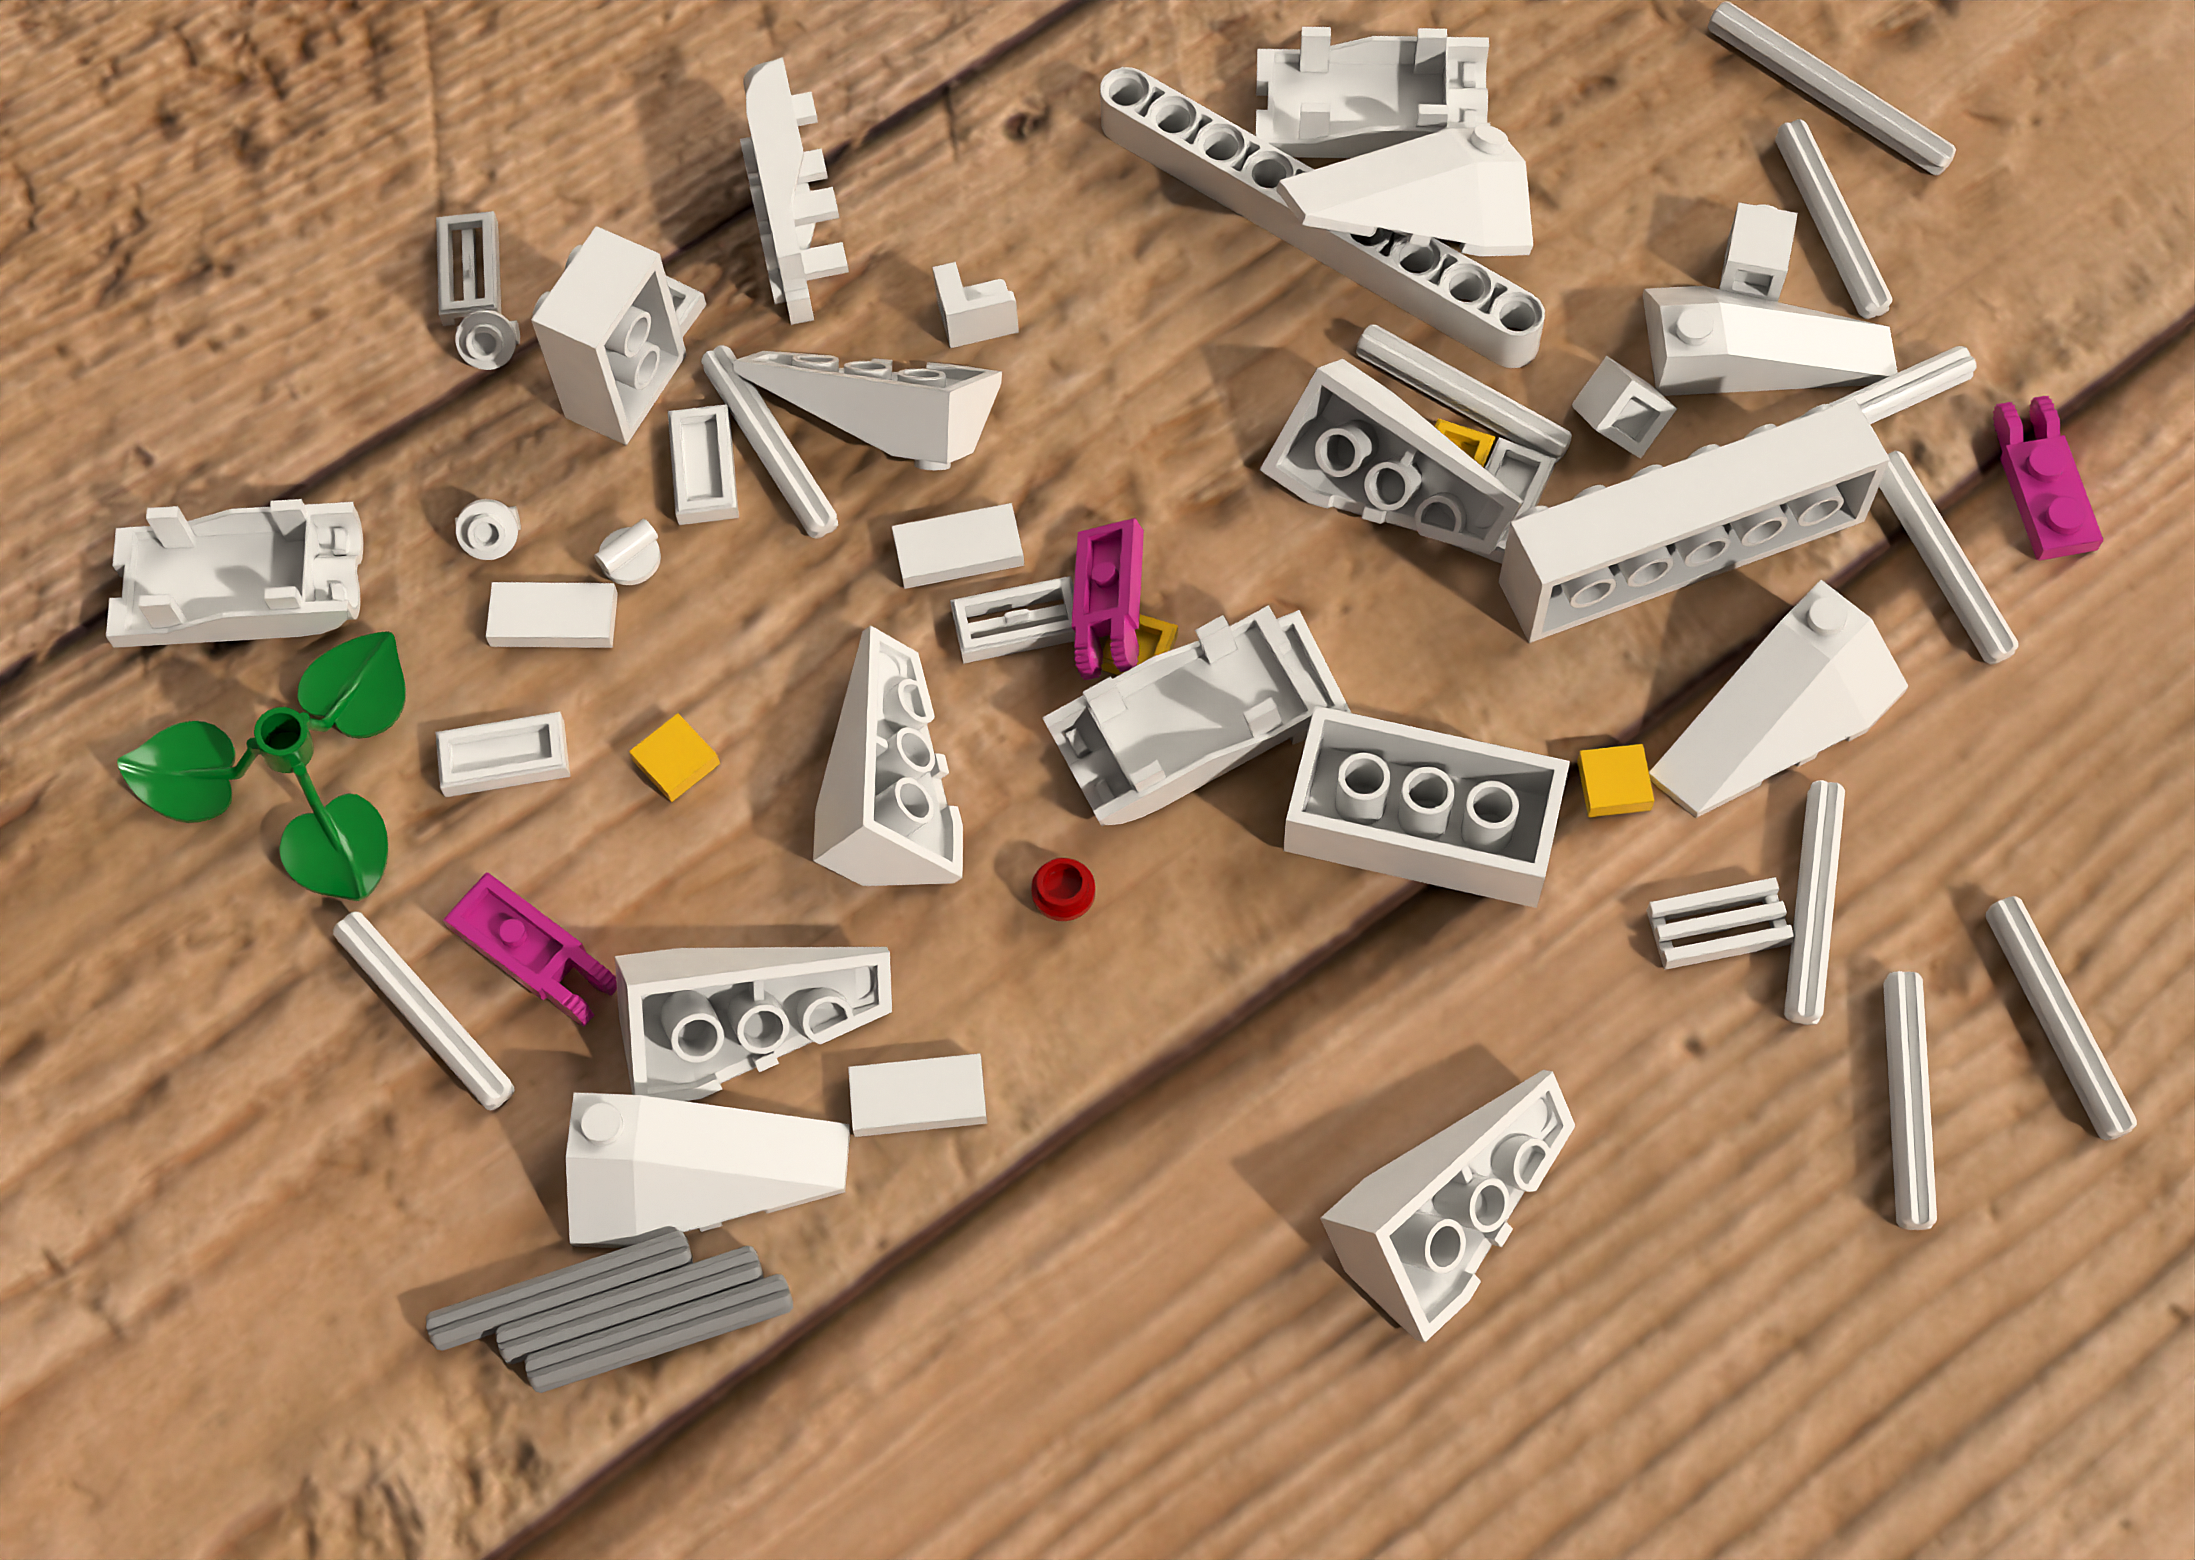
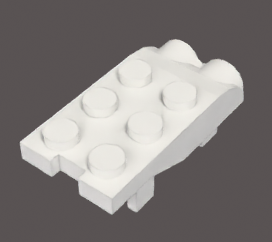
(1369, 91)
(780, 188)
(236, 574)
(1184, 717)

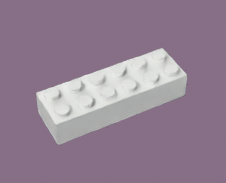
(1691, 519)

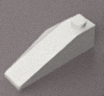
(683, 1166)

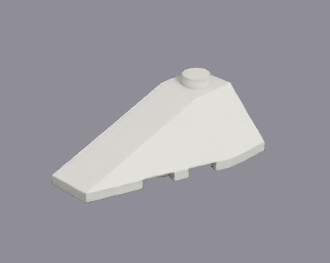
(1440, 186)
(1742, 343)
(906, 413)
(1379, 458)
(1801, 691)
(882, 790)
(722, 1011)
(1434, 1213)

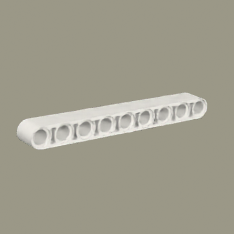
(1237, 166)

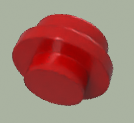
(1063, 889)

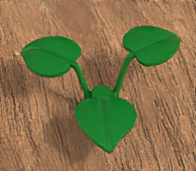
(338, 846)

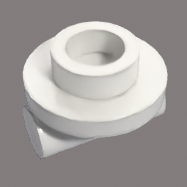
(487, 339)
(487, 529)
(630, 554)

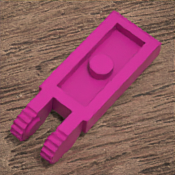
(2046, 482)
(1107, 595)
(527, 945)

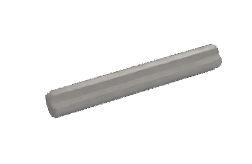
(628, 1303)
(487, 1312)
(658, 1333)

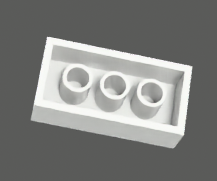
(1425, 806)

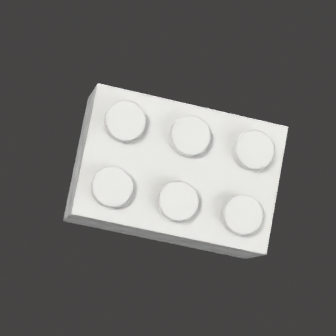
(609, 334)

